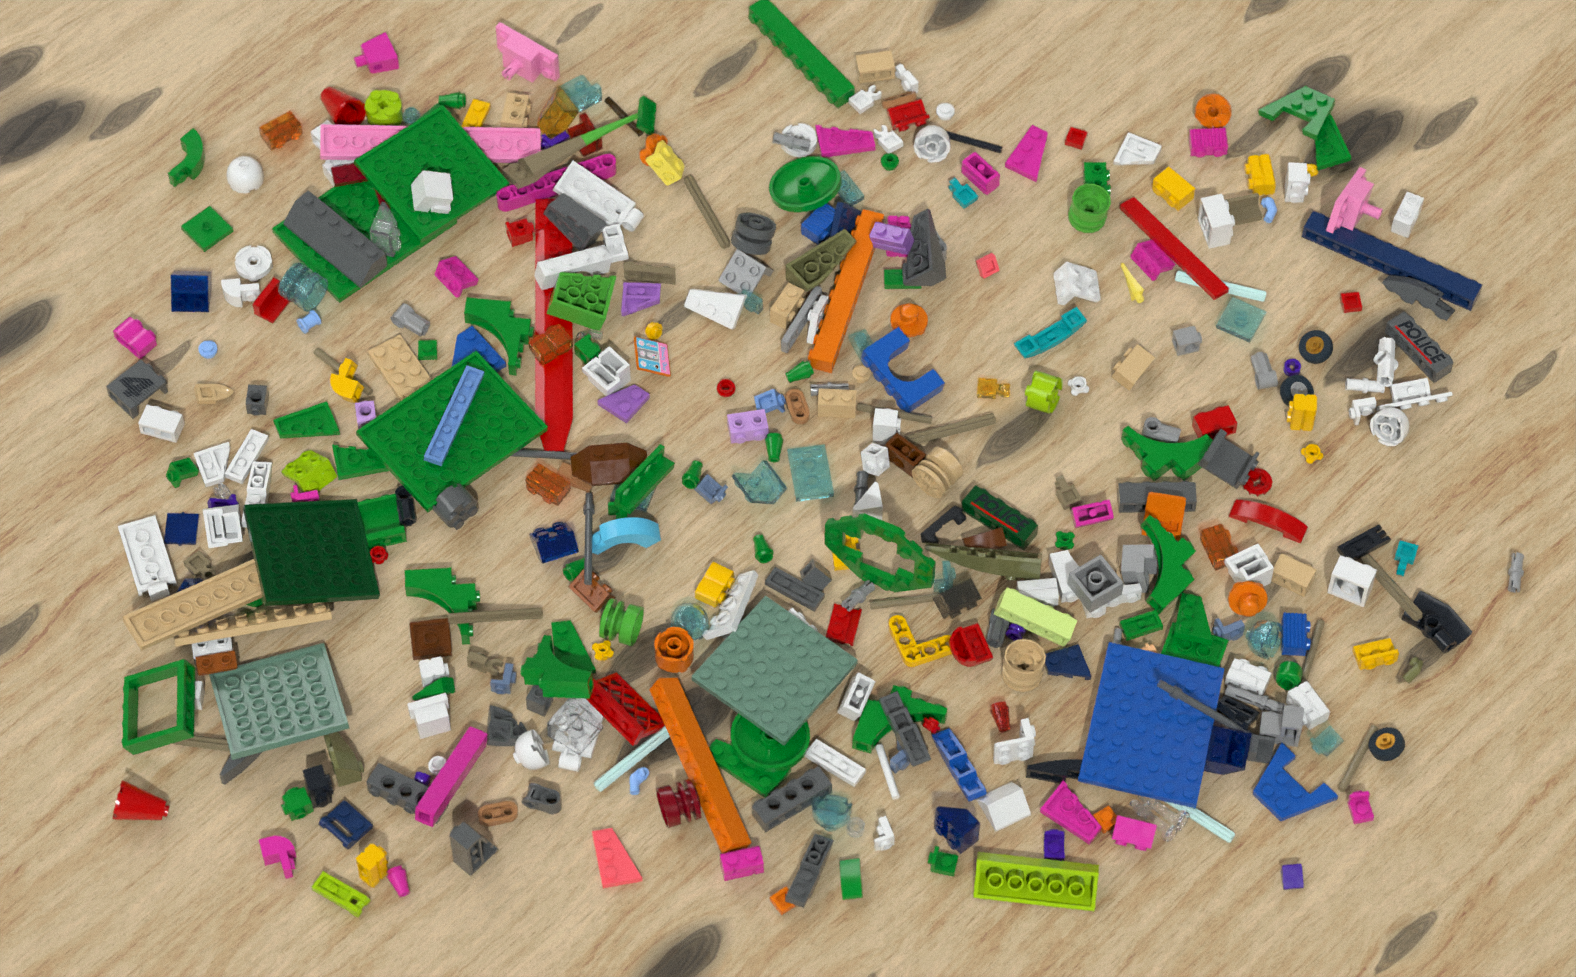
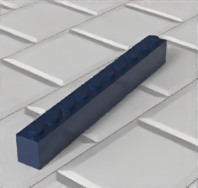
(1392, 260)

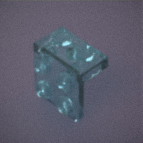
(582, 92)
(761, 485)

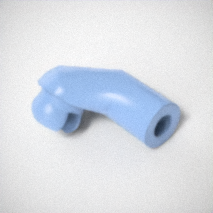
(1269, 203)
(636, 779)

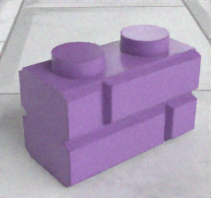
(891, 238)

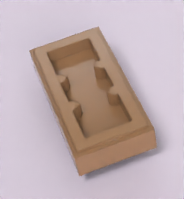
(566, 472)

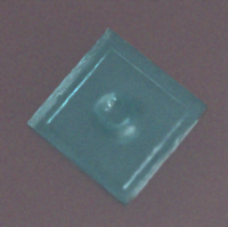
(1241, 319)

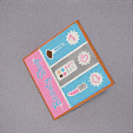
(652, 356)

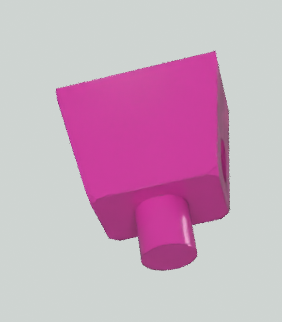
(378, 55)

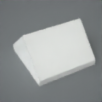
(870, 503)
(1004, 806)

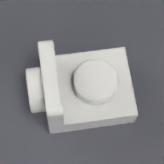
(1361, 407)
(885, 834)

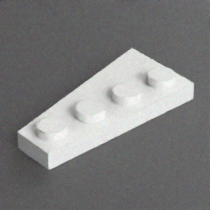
(733, 607)

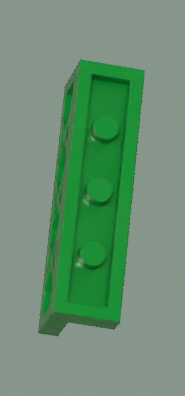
(643, 480)

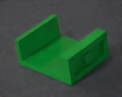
(381, 521)

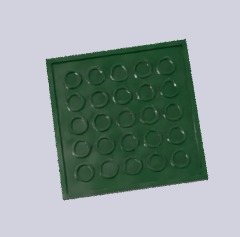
(311, 552)

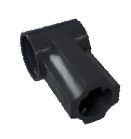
(405, 507)

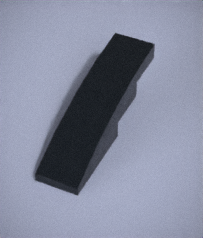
(1055, 770)

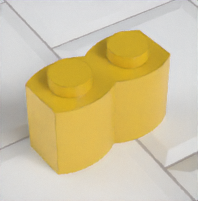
(714, 585)

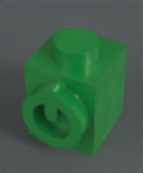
(296, 803)

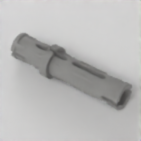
(1262, 702)

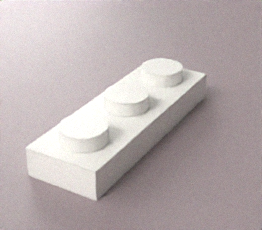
(247, 453)
(835, 763)

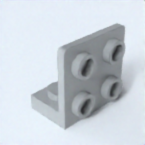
(744, 272)

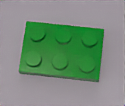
(1195, 651)

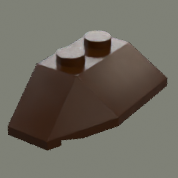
(607, 463)

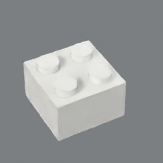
(1215, 220)
(1352, 581)

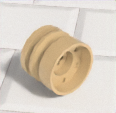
(937, 472)
(1023, 665)

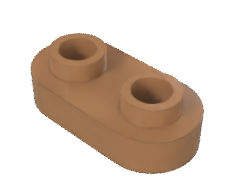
(899, 99)
(797, 408)
(497, 812)

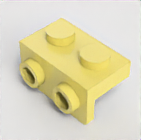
(666, 163)

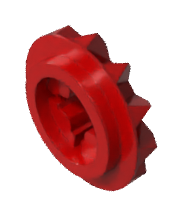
(1265, 482)

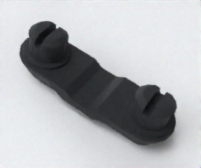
(954, 513)

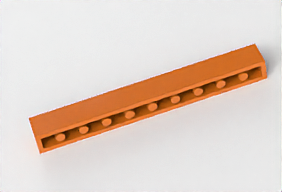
(845, 295)
(699, 765)

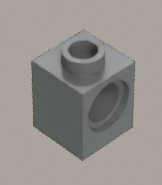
(260, 394)
(536, 702)

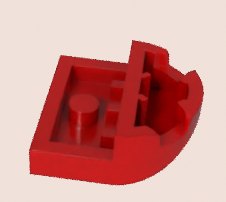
(969, 646)

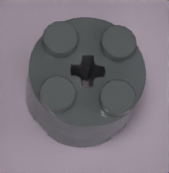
(455, 506)

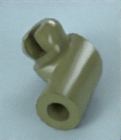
(1414, 671)

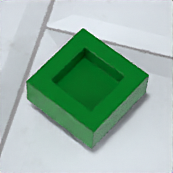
(427, 349)

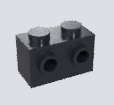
(318, 786)

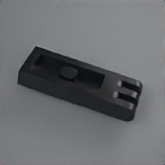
(1364, 543)

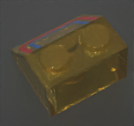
(557, 114)

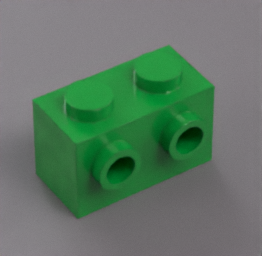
(1096, 174)

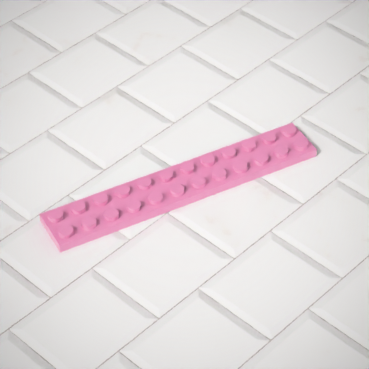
(498, 144)

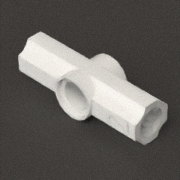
(1386, 362)

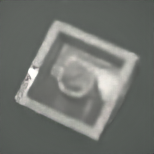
(385, 231)
(574, 726)

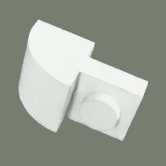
(614, 242)
(236, 293)

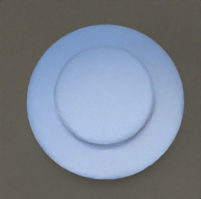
(208, 349)

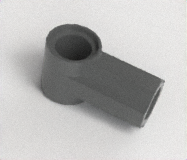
(996, 630)

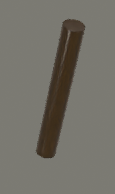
(622, 114)

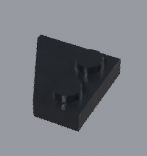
(1237, 712)

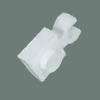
(908, 82)
(864, 100)
(888, 141)

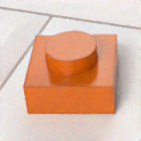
(1106, 819)
(778, 901)

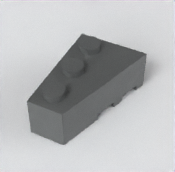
(575, 221)
(470, 848)

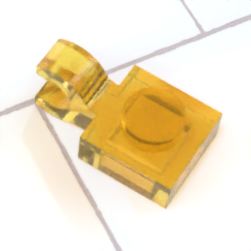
(989, 388)

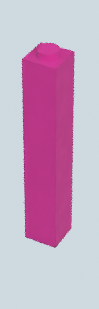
(451, 776)

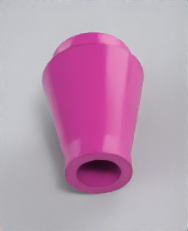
(398, 879)

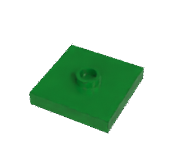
(207, 228)

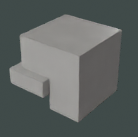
(1137, 564)

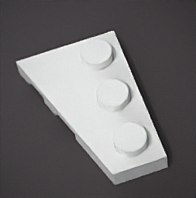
(717, 306)

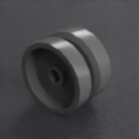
(753, 233)

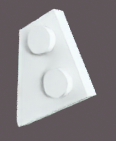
(1137, 151)
(815, 316)

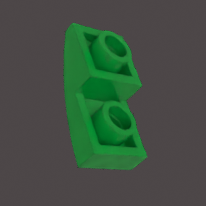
(851, 879)

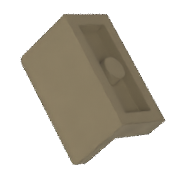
(1245, 209)

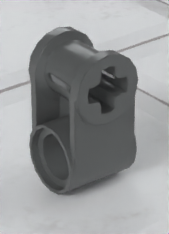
(538, 799)

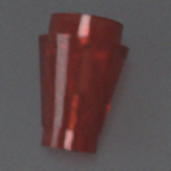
(1001, 715)

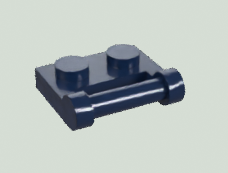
(350, 820)

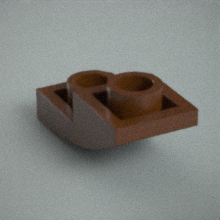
(991, 539)

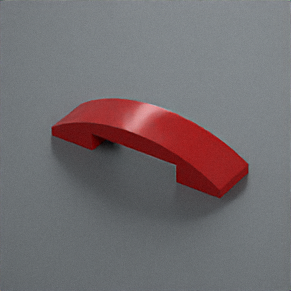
(1269, 517)

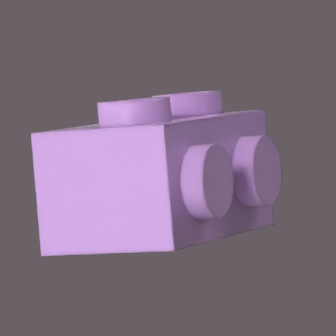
(747, 426)

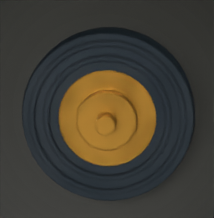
(1316, 346)
(1386, 744)

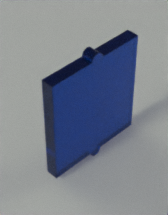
(181, 529)

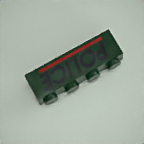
(996, 514)

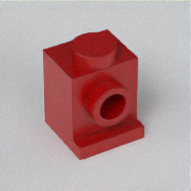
(519, 232)

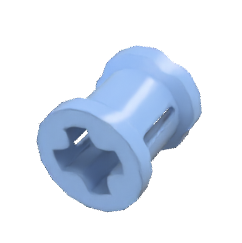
(308, 321)

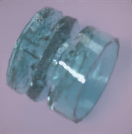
(303, 287)

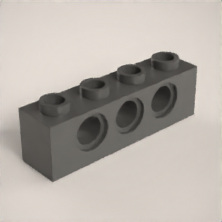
(384, 776)
(770, 818)

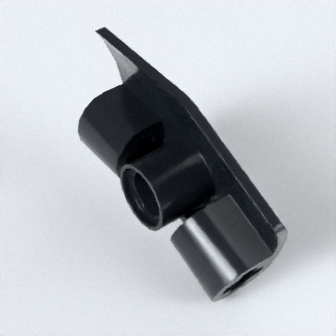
(1448, 627)

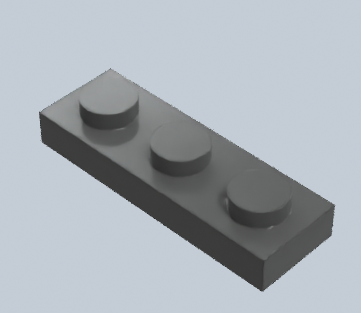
(794, 589)

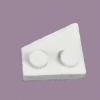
(213, 463)

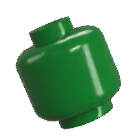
(1288, 675)

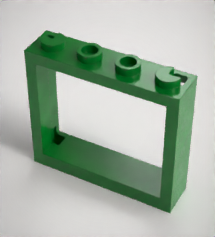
(185, 707)

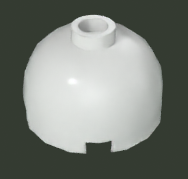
(932, 143)
(244, 174)
(1390, 426)
(530, 751)

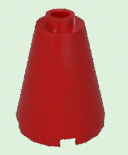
(343, 107)
(138, 804)

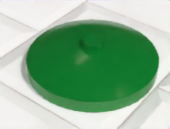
(805, 184)
(762, 751)

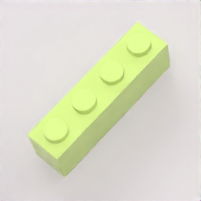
(1035, 616)

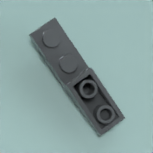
(1412, 290)
(809, 871)

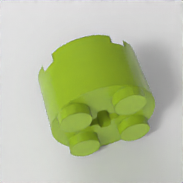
(383, 108)
(1043, 392)

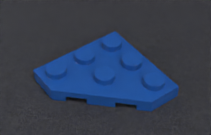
(472, 341)

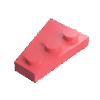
(613, 860)

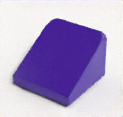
(1292, 876)

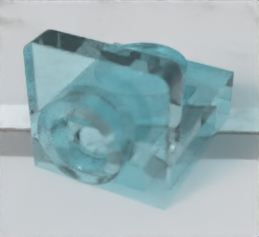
(752, 302)

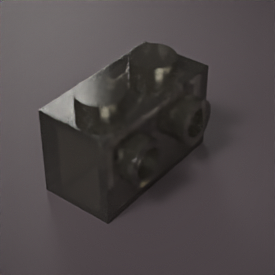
(957, 598)

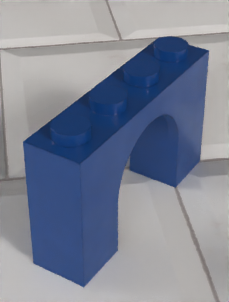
(907, 394)

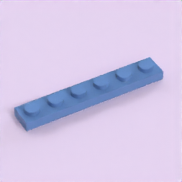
(454, 416)

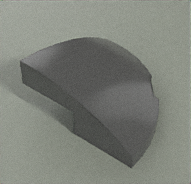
(502, 728)

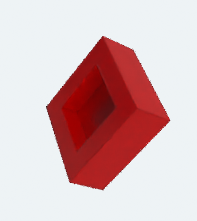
(1076, 138)
(1351, 302)

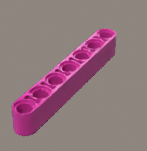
(513, 198)

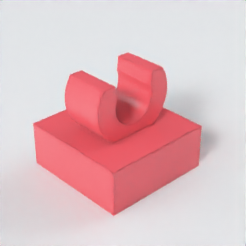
(987, 265)

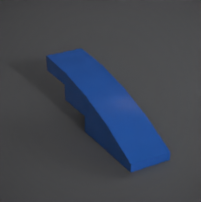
(958, 764)

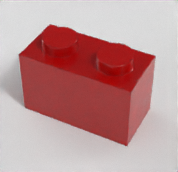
(1213, 421)

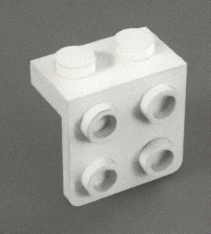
(1076, 281)
(1016, 749)

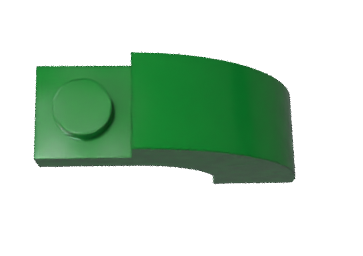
(192, 163)

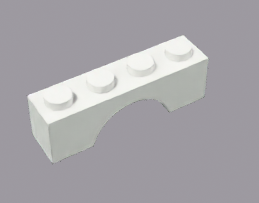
(593, 260)

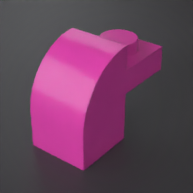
(276, 850)

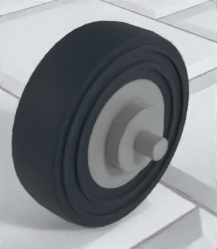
(1295, 385)

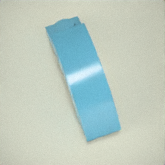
(625, 530)

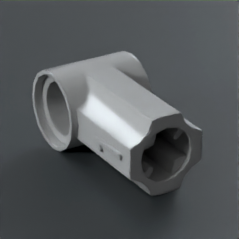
(406, 317)
(1264, 375)
(1160, 431)

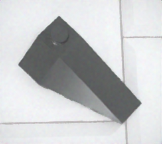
(925, 260)

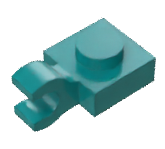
(962, 194)
(1405, 554)

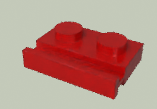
(843, 625)

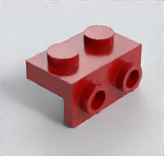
(907, 115)

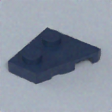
(844, 218)
(1067, 662)

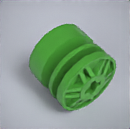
(1089, 208)
(621, 622)

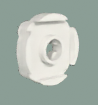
(801, 131)
(256, 271)

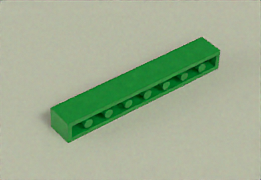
(801, 52)

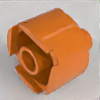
(674, 650)

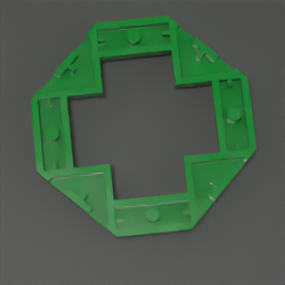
(855, 527)

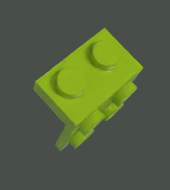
(310, 471)

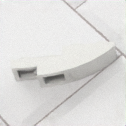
(258, 485)

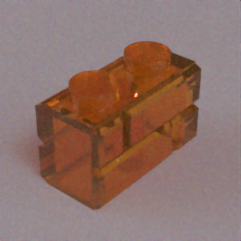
(281, 130)
(547, 485)
(1217, 545)

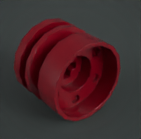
(678, 803)

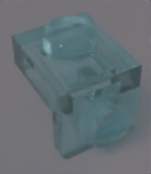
(946, 582)
(1326, 741)

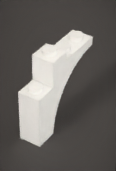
(1062, 564)

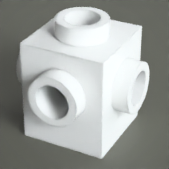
(875, 459)

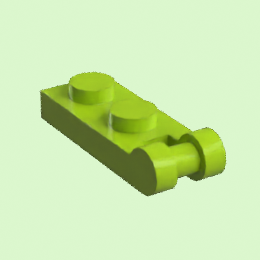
(340, 893)

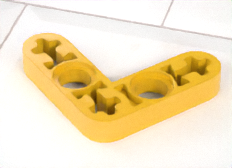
(912, 647)

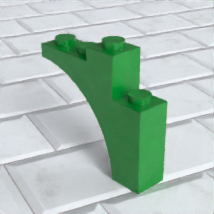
(499, 320)
(1161, 456)
(1171, 556)
(441, 588)
(554, 676)
(874, 724)

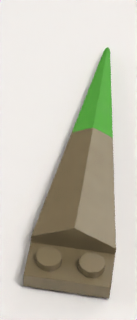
(536, 165)

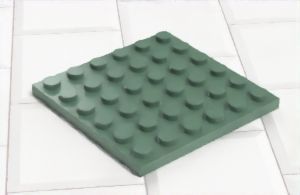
(774, 670)
(278, 701)

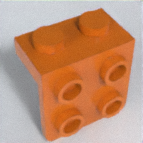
(1168, 510)

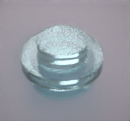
(410, 115)

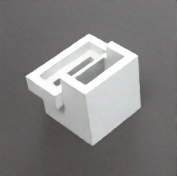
(432, 192)
(608, 372)
(223, 525)
(1250, 566)
(430, 715)

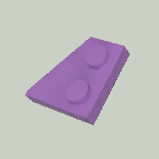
(639, 296)
(625, 402)

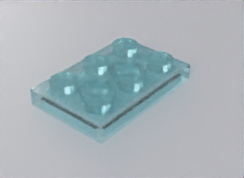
(810, 473)

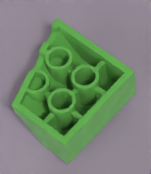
(582, 299)

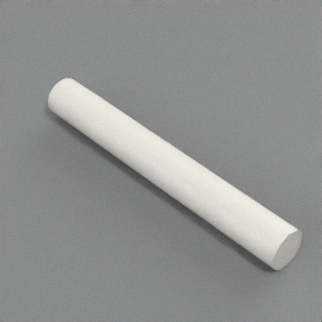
(887, 771)

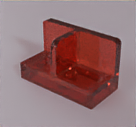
(584, 126)

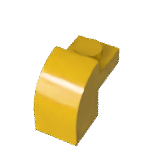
(344, 385)

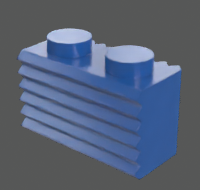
(819, 224)
(1295, 634)

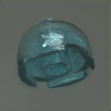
(691, 618)
(1264, 639)
(831, 812)

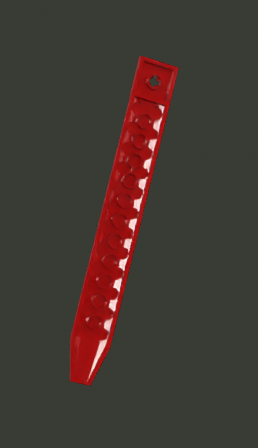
(555, 378)

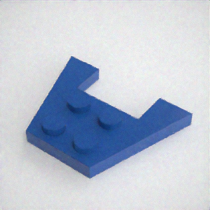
(1283, 794)

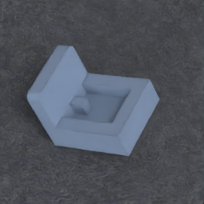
(710, 489)
(1230, 632)
(505, 685)
(899, 761)

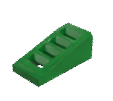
(440, 686)

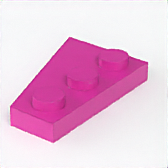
(842, 142)
(1028, 154)
(1067, 811)

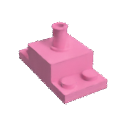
(525, 56)
(1353, 203)

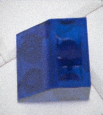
(190, 291)
(554, 542)
(1227, 751)
(957, 827)

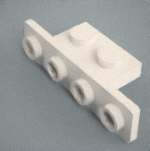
(1411, 393)

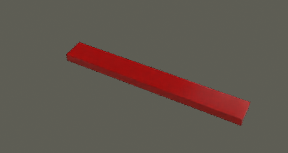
(1174, 248)

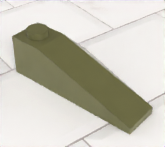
(818, 263)
(343, 760)

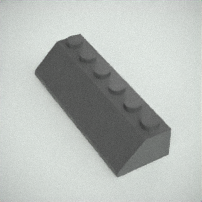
(335, 239)

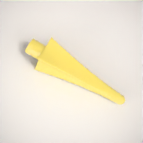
(1133, 286)

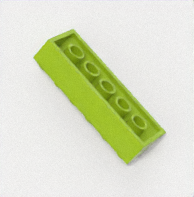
(1036, 881)

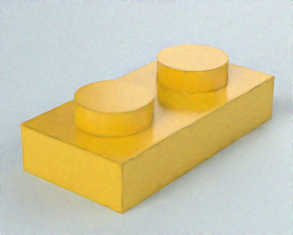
(476, 114)

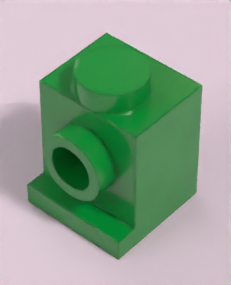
(586, 349)

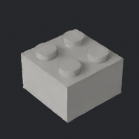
(1095, 583)

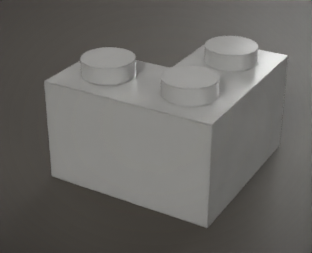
(1283, 727)

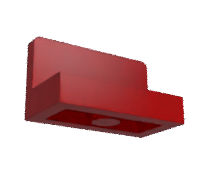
(269, 302)

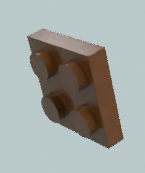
(430, 639)

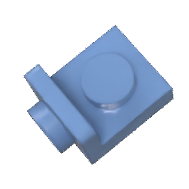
(770, 401)

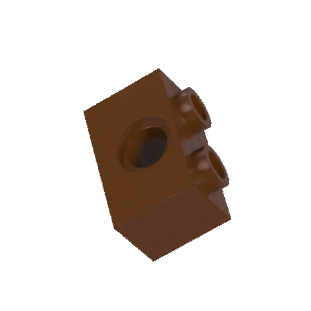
(904, 454)

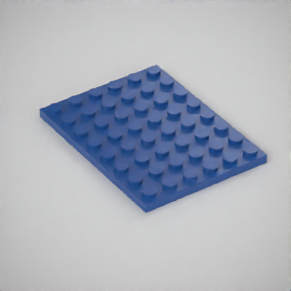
(1144, 737)

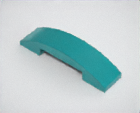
(1051, 336)

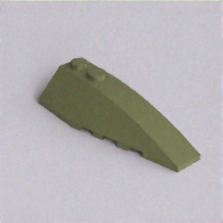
(991, 561)

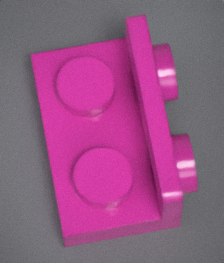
(1151, 259)
(455, 275)

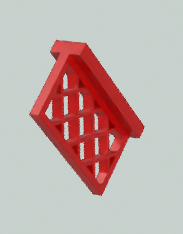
(618, 714)

